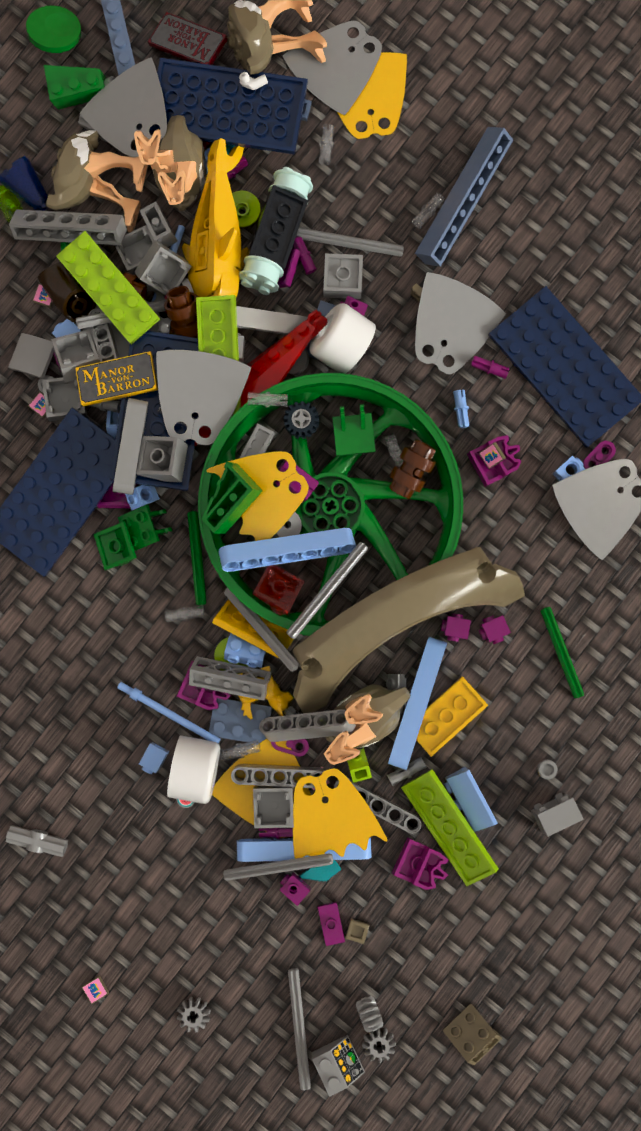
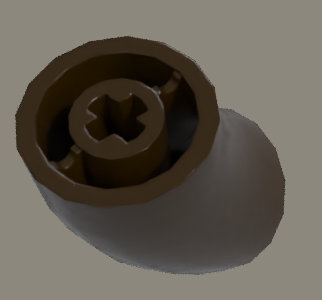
(66, 292)

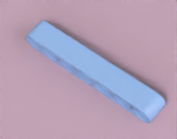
(286, 549)
(417, 703)
(282, 849)

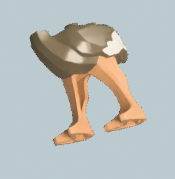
(252, 36)
(175, 160)
(78, 171)
(375, 715)

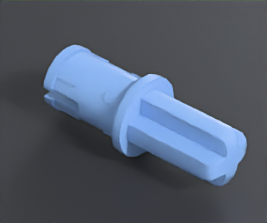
(461, 408)

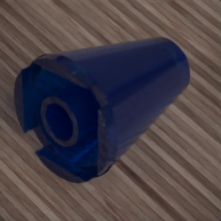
(25, 183)

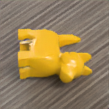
(277, 699)

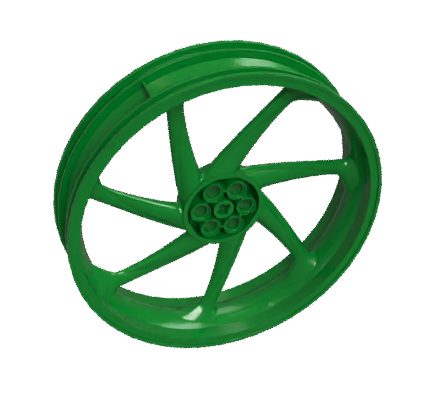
(397, 412)

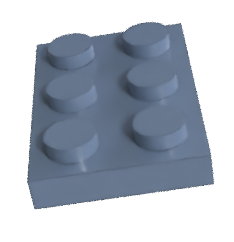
(231, 724)

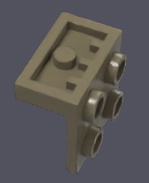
(472, 1035)

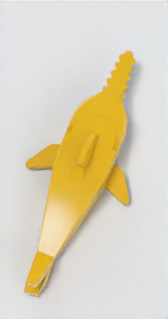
(216, 233)

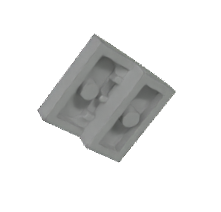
(32, 355)

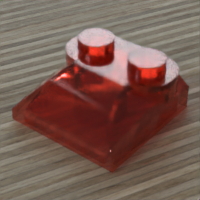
(278, 589)

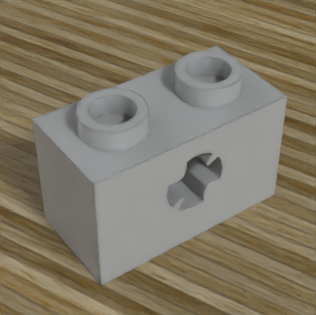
(158, 224)

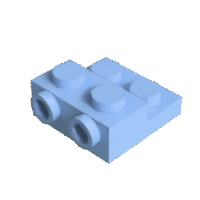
(243, 652)

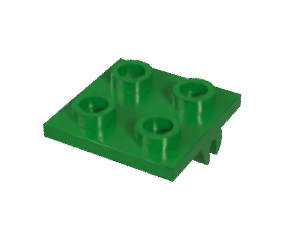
(353, 433)
(141, 526)

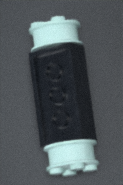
(276, 231)

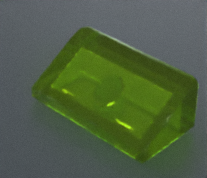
(8, 203)

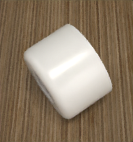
(343, 338)
(193, 770)

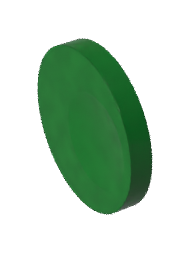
(53, 29)

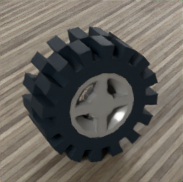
(297, 415)

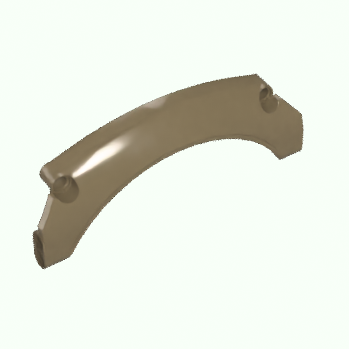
(355, 633)

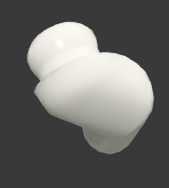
(252, 83)

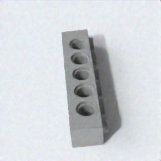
(67, 226)

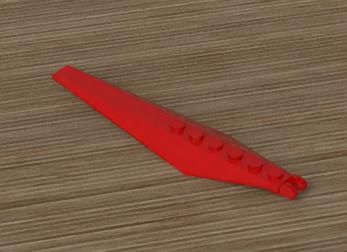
(277, 360)

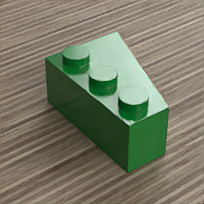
(72, 85)
(231, 499)

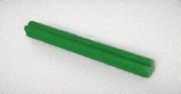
(196, 555)
(562, 652)

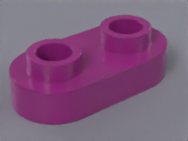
(596, 455)
(292, 744)

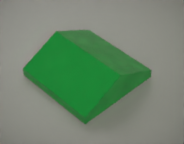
(115, 546)

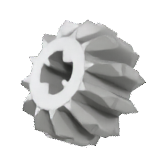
(198, 1008)
(369, 1014)
(386, 1044)

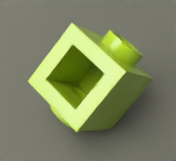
(359, 767)

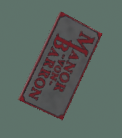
(187, 40)

